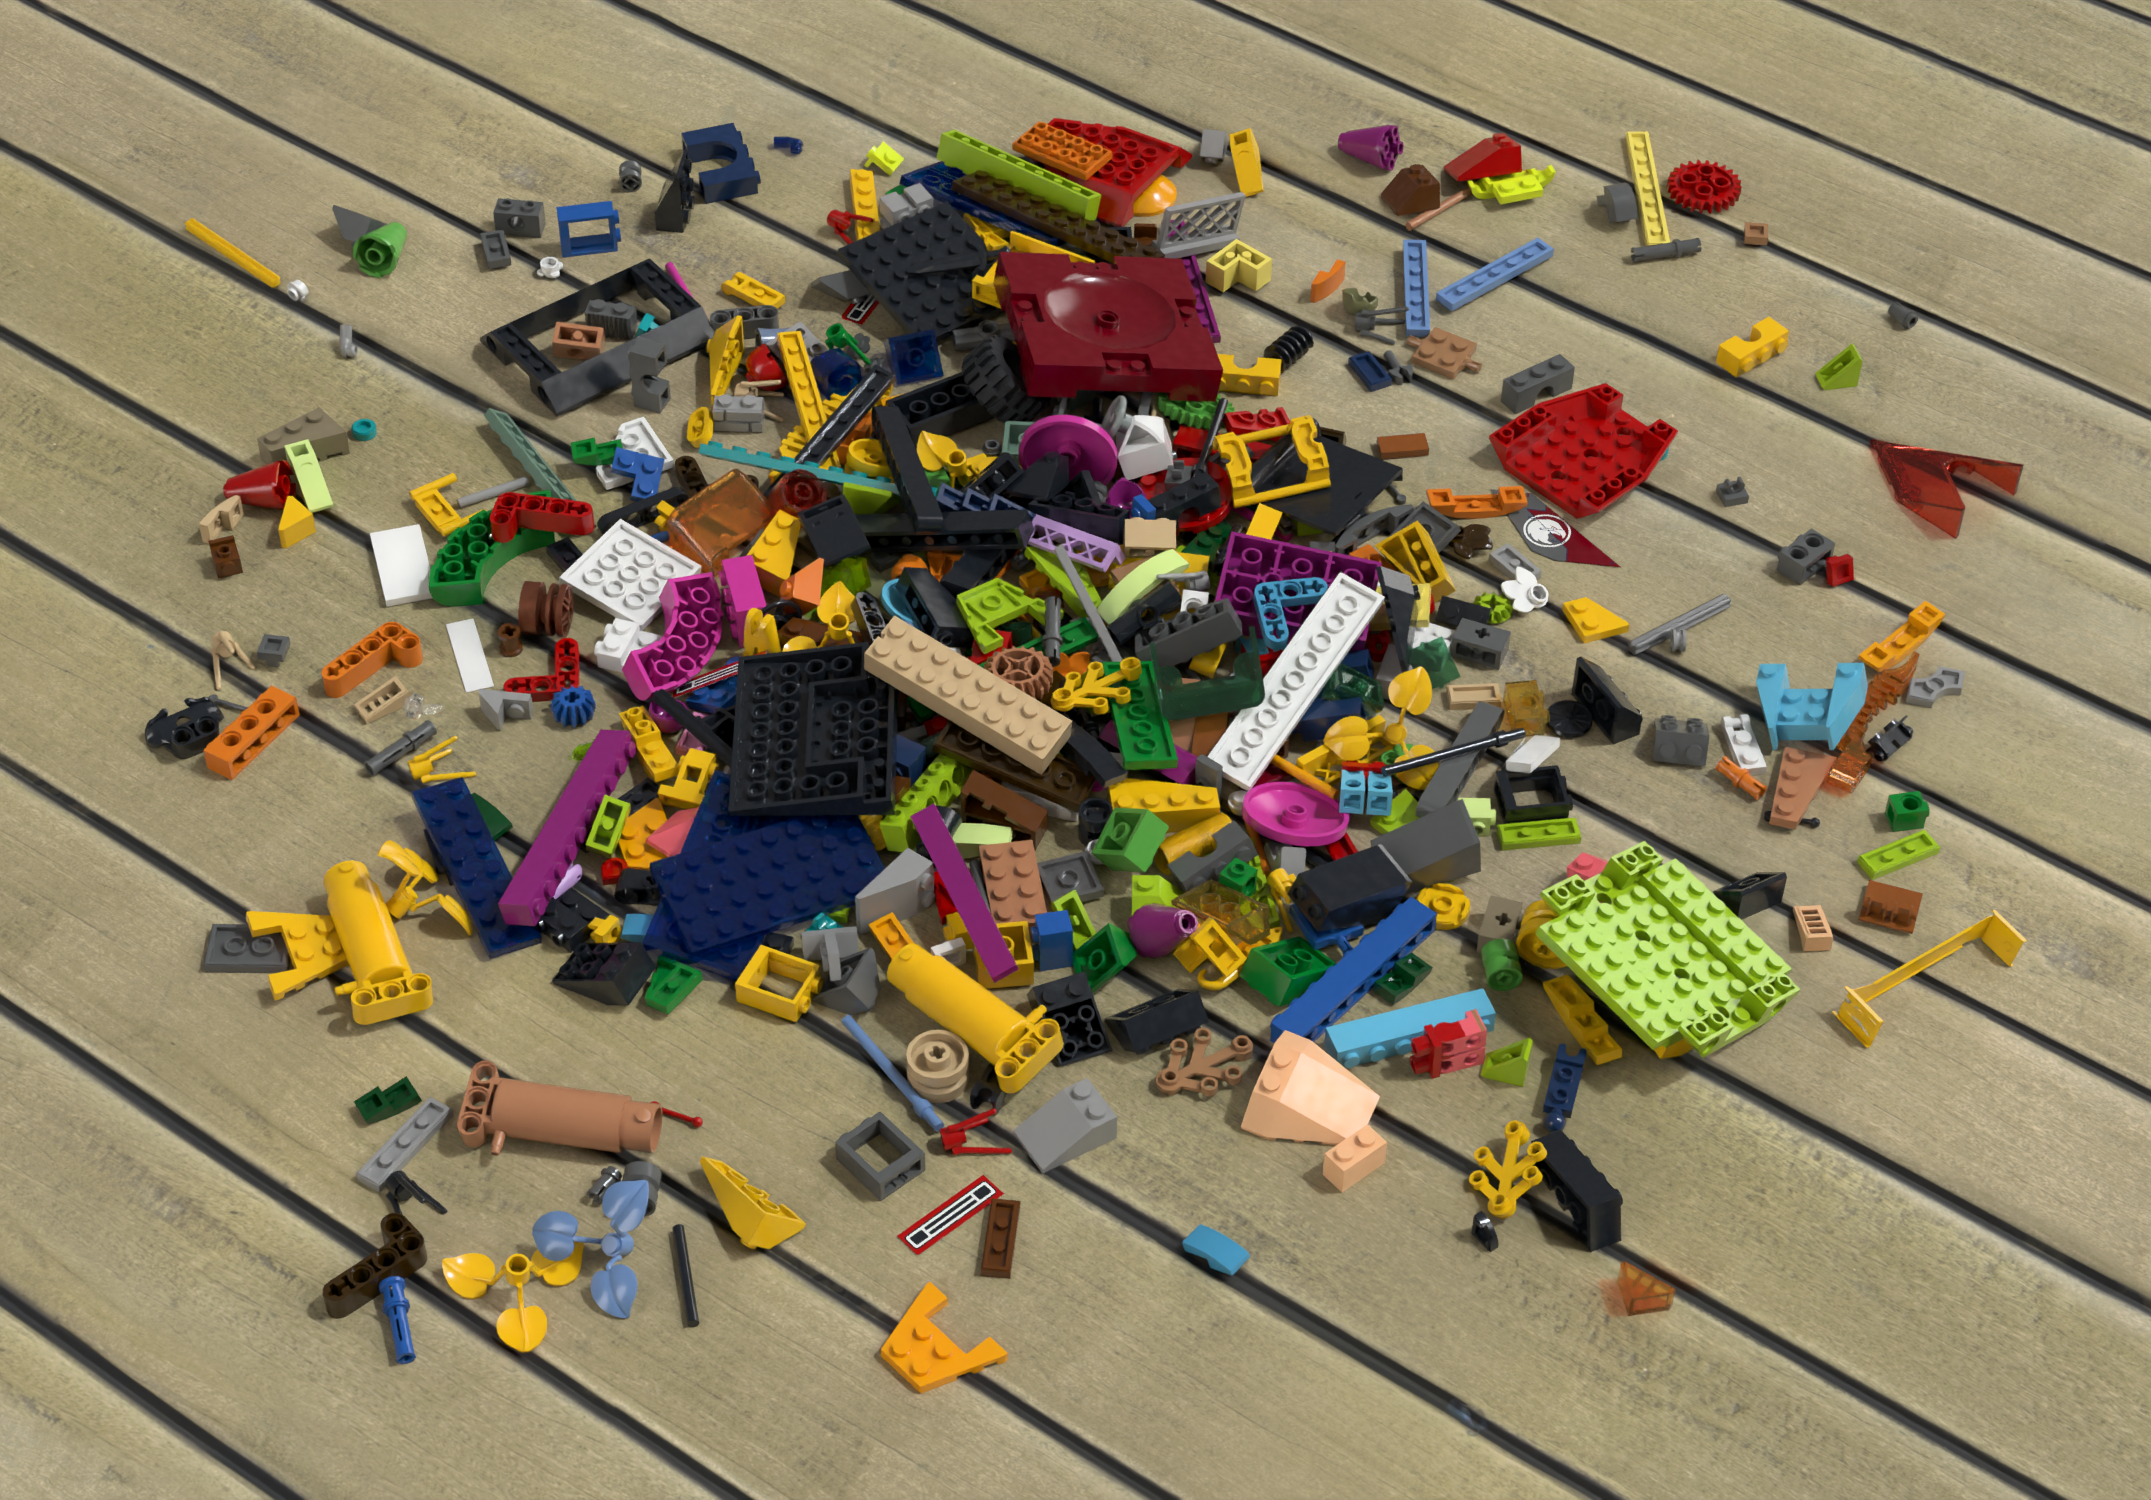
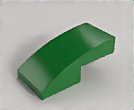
(591, 453)

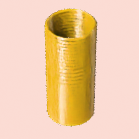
(1190, 839)

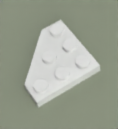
(637, 437)

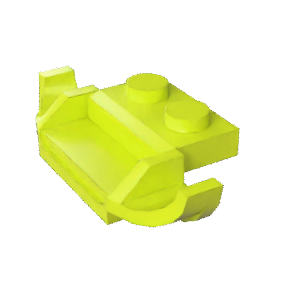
(1513, 186)

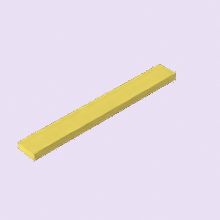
(1647, 188)

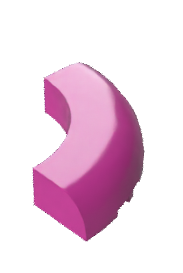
(689, 637)

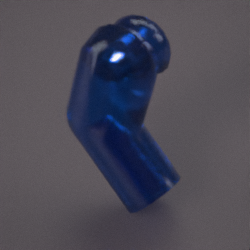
(789, 142)

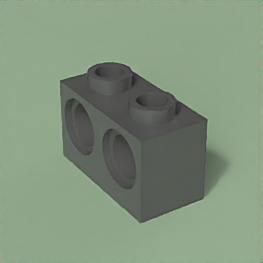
(1805, 556)

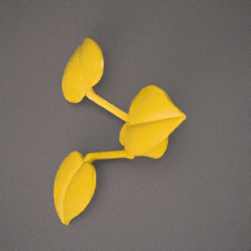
(941, 451)
(834, 611)
(1350, 738)
(405, 898)
(518, 1327)

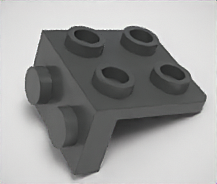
(1681, 740)

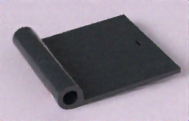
(1353, 477)

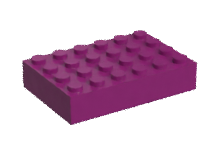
(1262, 560)

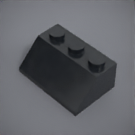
(1607, 703)
(1158, 1020)

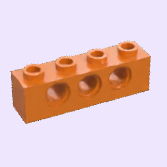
(251, 732)

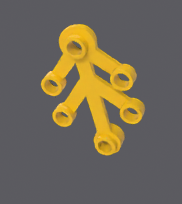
(1066, 698)
(1503, 1202)

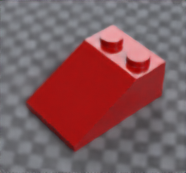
(1486, 159)

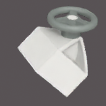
(1140, 440)

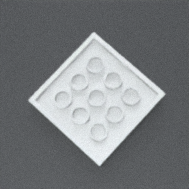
(627, 573)

